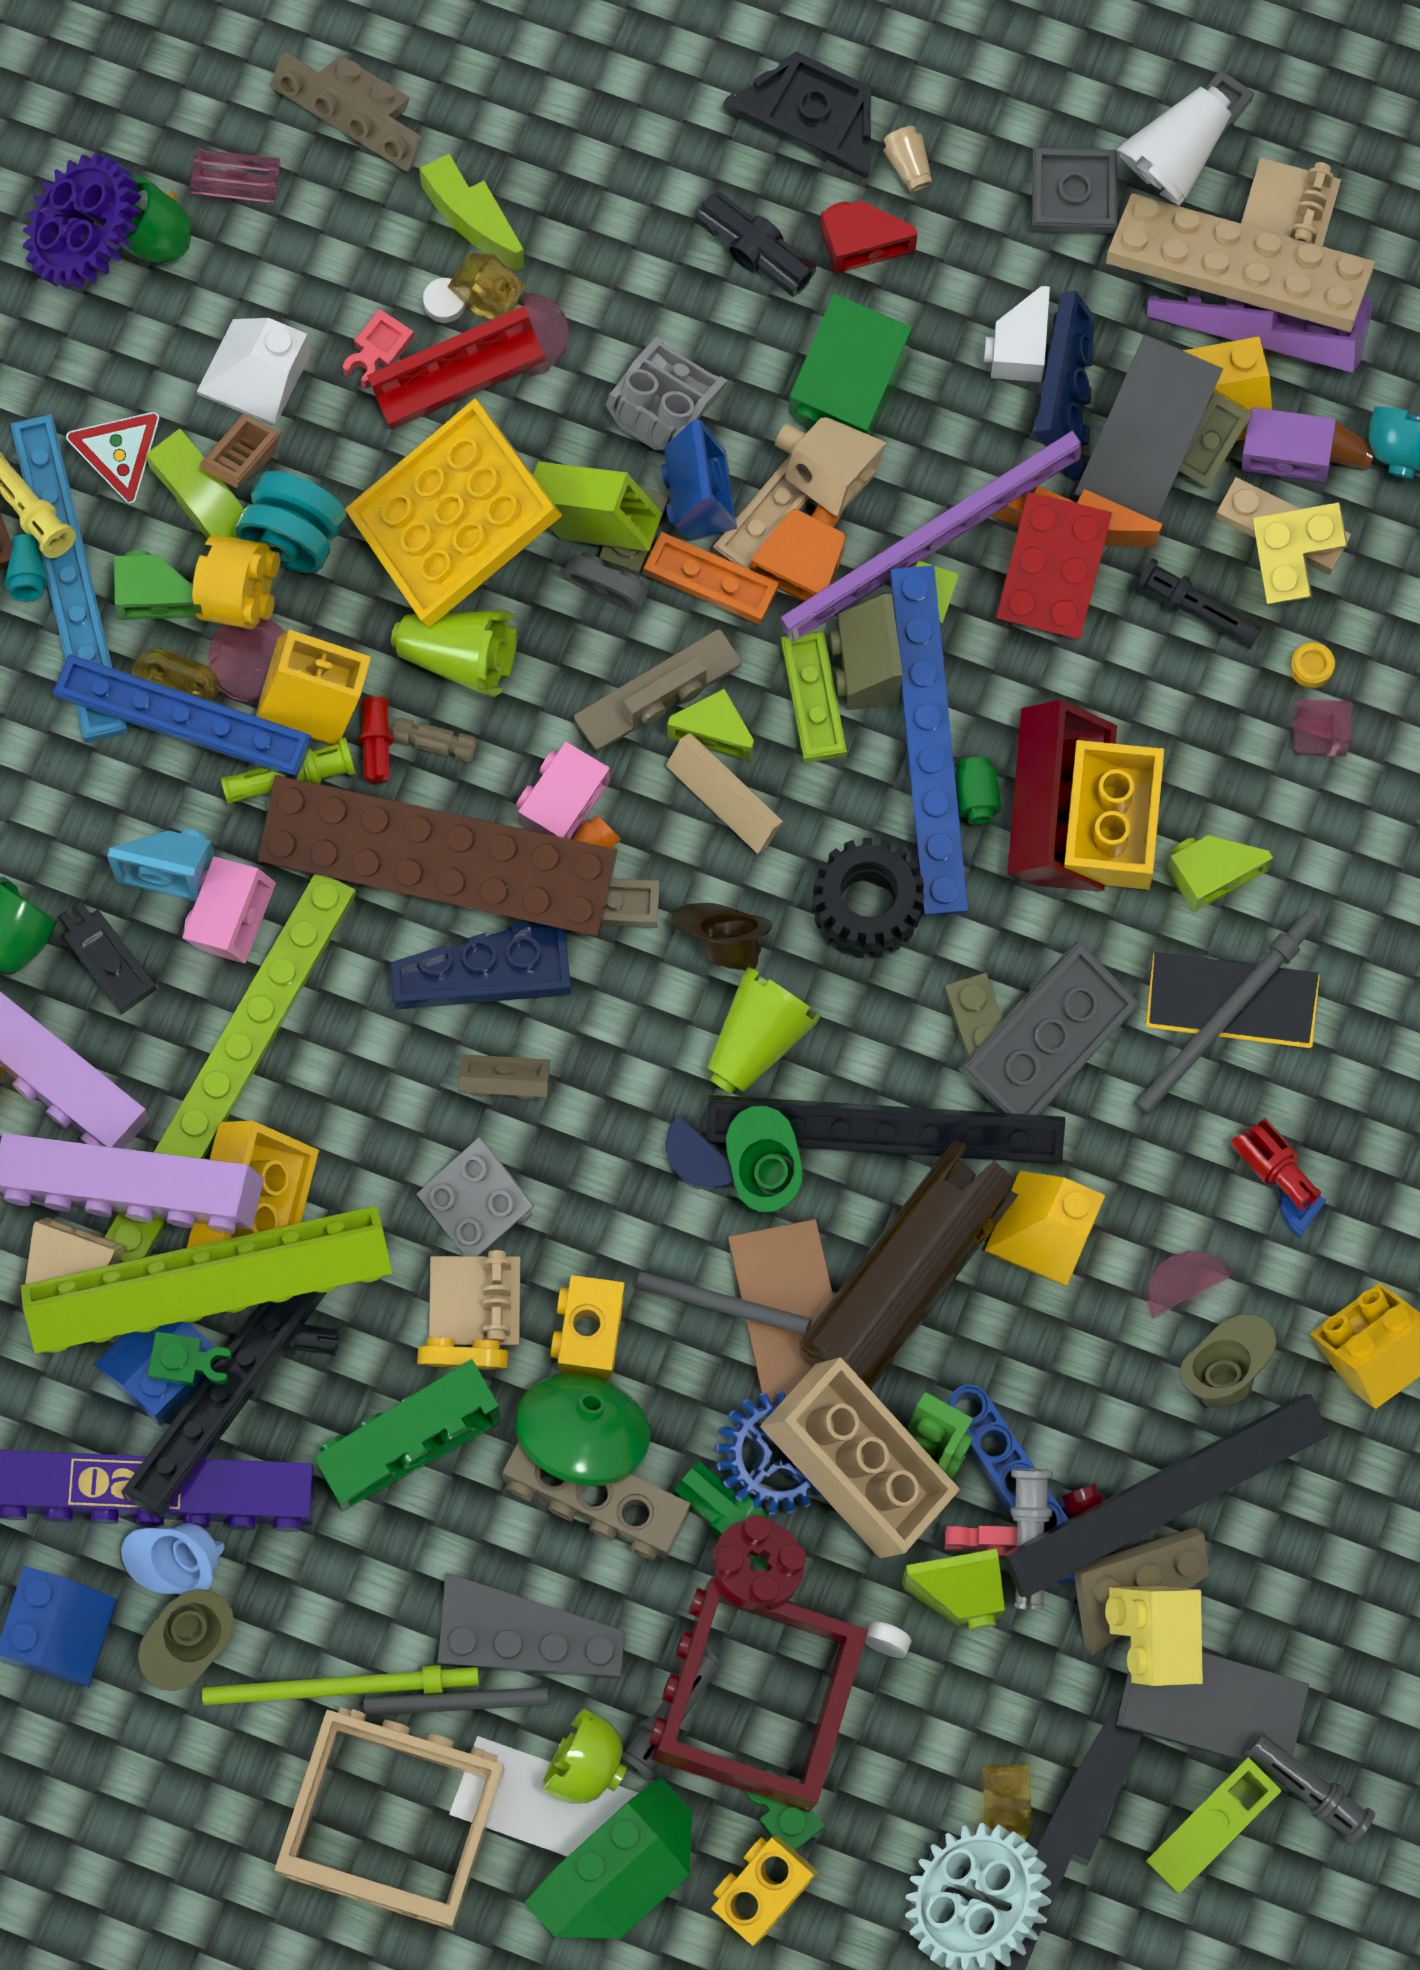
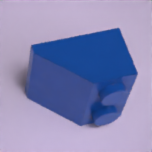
(698, 483)
(128, 1366)
(56, 1627)

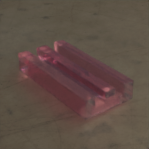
(232, 190)

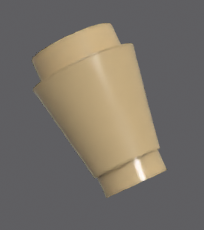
(908, 156)

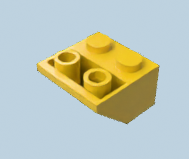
(312, 686)
(1373, 1344)

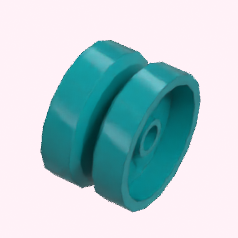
(292, 520)

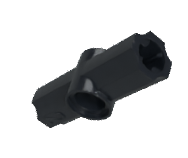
(755, 243)

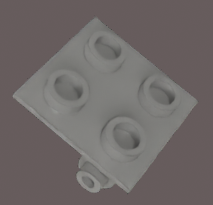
(476, 1199)

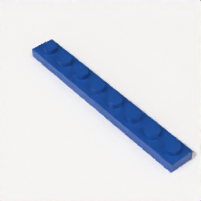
(929, 741)

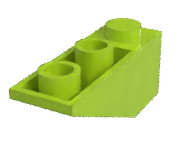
(1213, 1825)

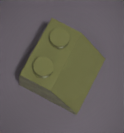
(868, 654)

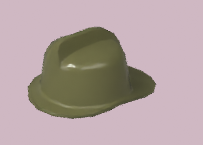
(1229, 1360)
(185, 1639)

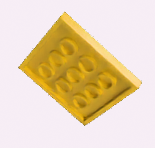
(452, 512)

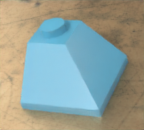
(164, 863)

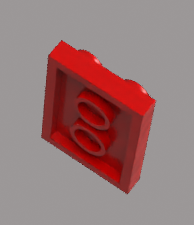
(1054, 565)

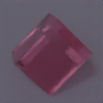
(1322, 727)

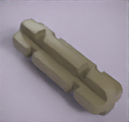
(434, 739)

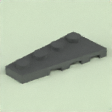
(520, 1635)

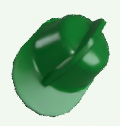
(764, 1159)

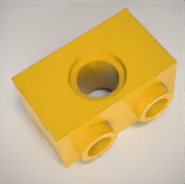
(595, 1300)

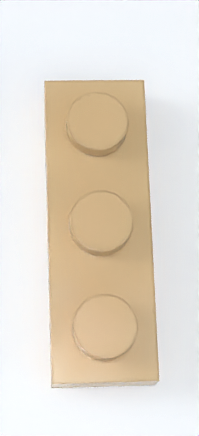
(1247, 502)

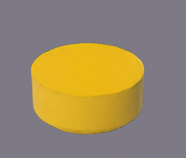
(1312, 665)

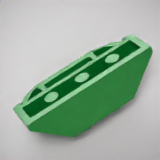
(619, 1869)

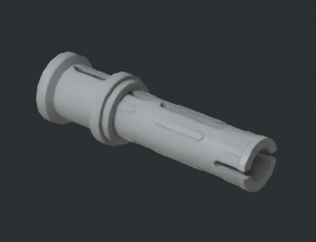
(1031, 1513)

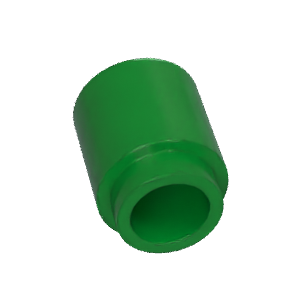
(977, 790)

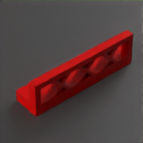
(457, 367)

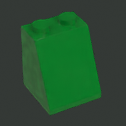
(850, 367)

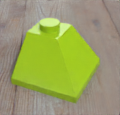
(960, 1588)

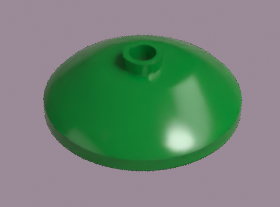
(582, 1429)

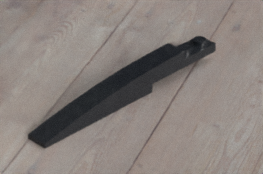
(1081, 1814)

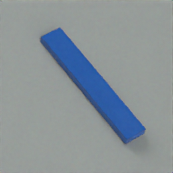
(182, 716)

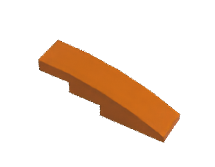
(1125, 526)

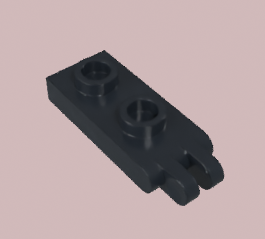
(106, 958)

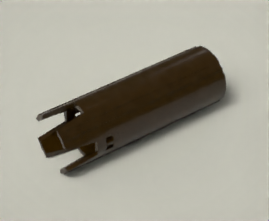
(909, 1266)

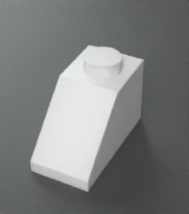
(1020, 340)

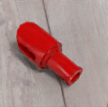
(1275, 1162)

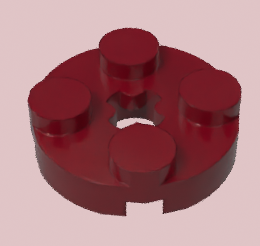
(775, 1546)

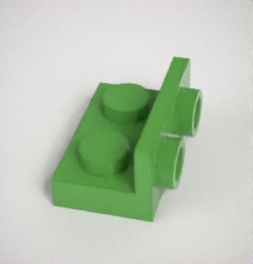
(941, 1432)

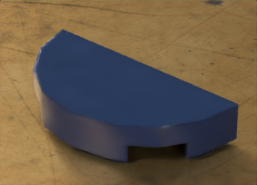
(695, 1159)

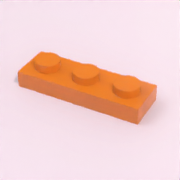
(711, 578)

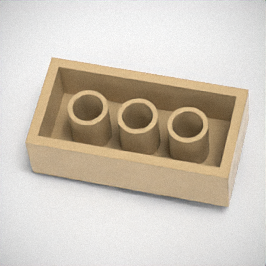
(860, 1458)

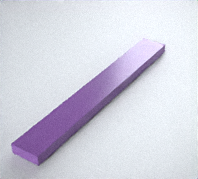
(932, 536)

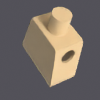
(830, 461)
(65, 1250)

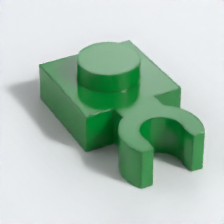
(180, 1358)
(787, 1822)

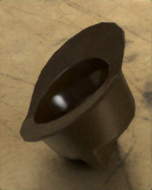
(725, 934)

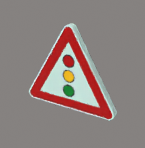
(118, 450)

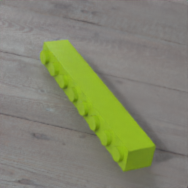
(205, 1280)

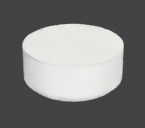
(441, 302)
(888, 1639)

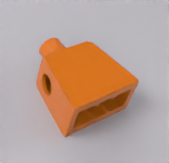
(802, 553)

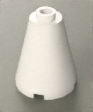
(1178, 143)

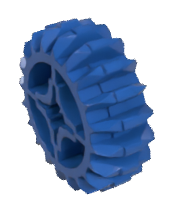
(758, 1440)

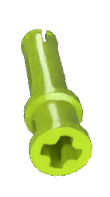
(316, 767)

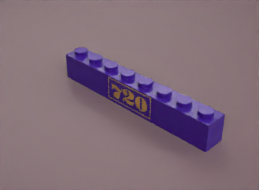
(218, 1491)

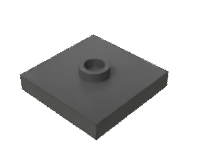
(1074, 190)

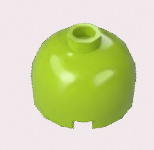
(586, 1761)

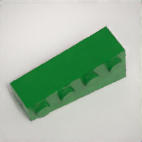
(408, 1435)

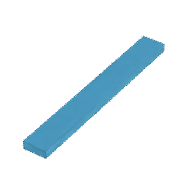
(68, 574)

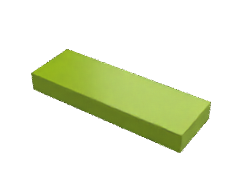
(813, 697)

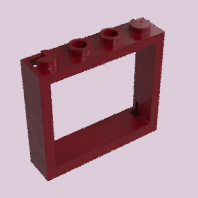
(735, 1774)

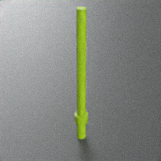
(430, 1679)

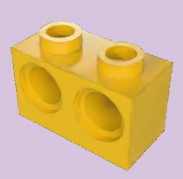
(771, 1896)

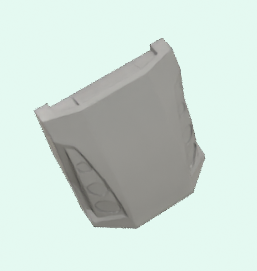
(662, 395)

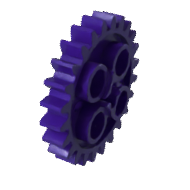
(76, 248)

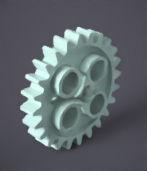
(992, 1858)

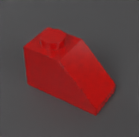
(863, 235)

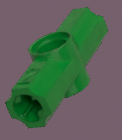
(716, 1503)

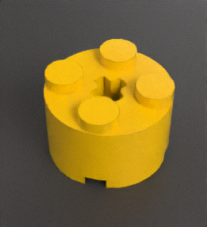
(235, 582)

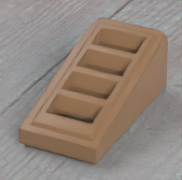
(254, 445)

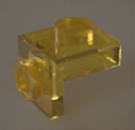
(1007, 1797)

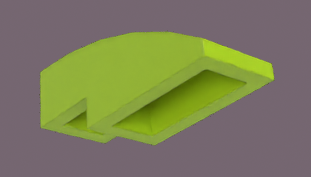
(471, 211)
(197, 493)

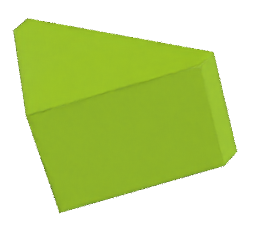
(715, 725)

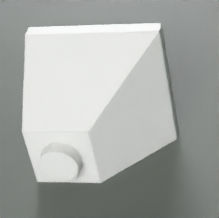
(256, 368)

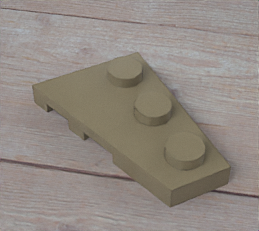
(1169, 1561)

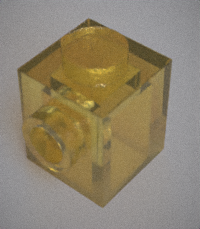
(486, 285)

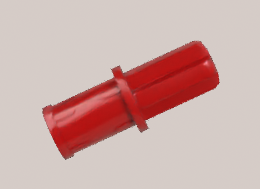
(375, 739)

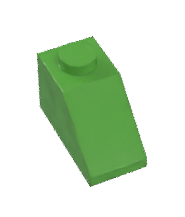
(150, 588)

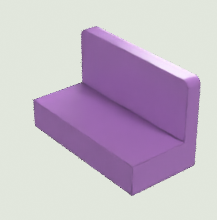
(1288, 444)

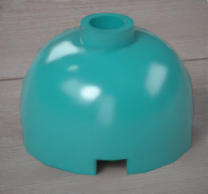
(1395, 440)

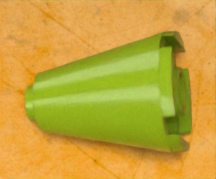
(461, 646)
(757, 1032)

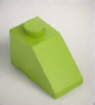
(1214, 868)

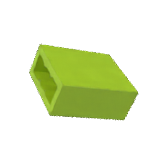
(599, 506)

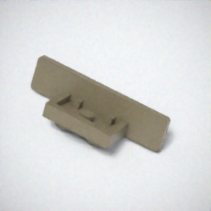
(353, 104)
(658, 690)

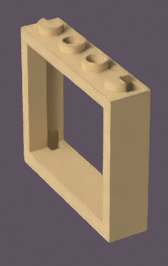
(394, 1737)

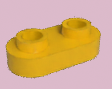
(442, 1353)

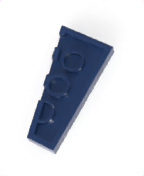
(1065, 381)
(498, 967)

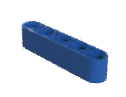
(998, 1469)

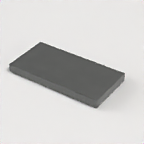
(1150, 427)
(1049, 1034)
(1221, 1712)

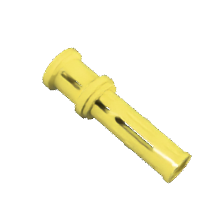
(36, 515)

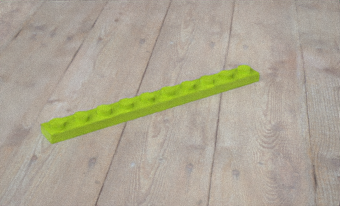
(244, 1041)

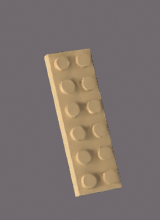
(1240, 262)

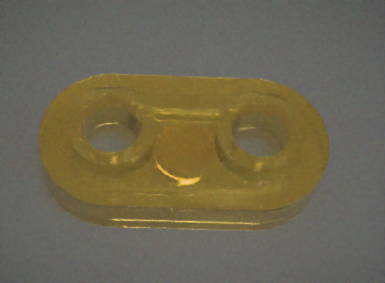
(178, 673)

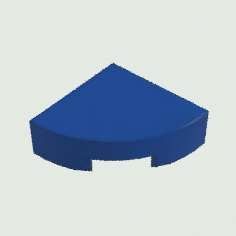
(1299, 1220)

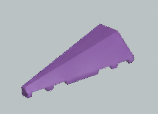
(1276, 330)

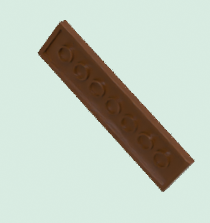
(437, 855)

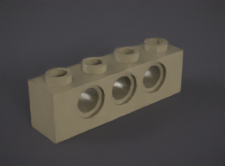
(651, 1539)

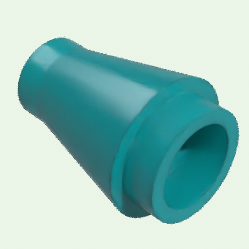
(25, 570)

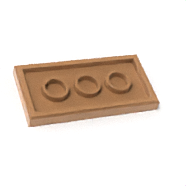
(789, 1273)

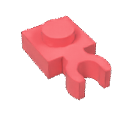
(380, 343)
(981, 1538)

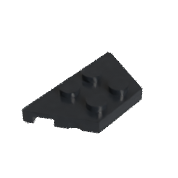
(812, 110)

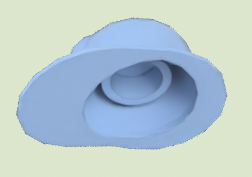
(172, 1558)

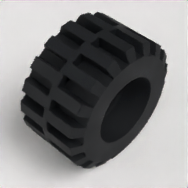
(876, 865)

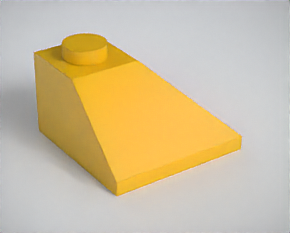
(1046, 1225)

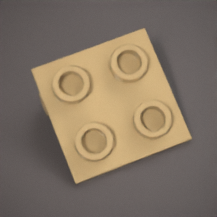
(1292, 200)
(475, 1298)

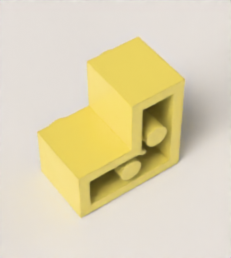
(1284, 542)
(1163, 1632)

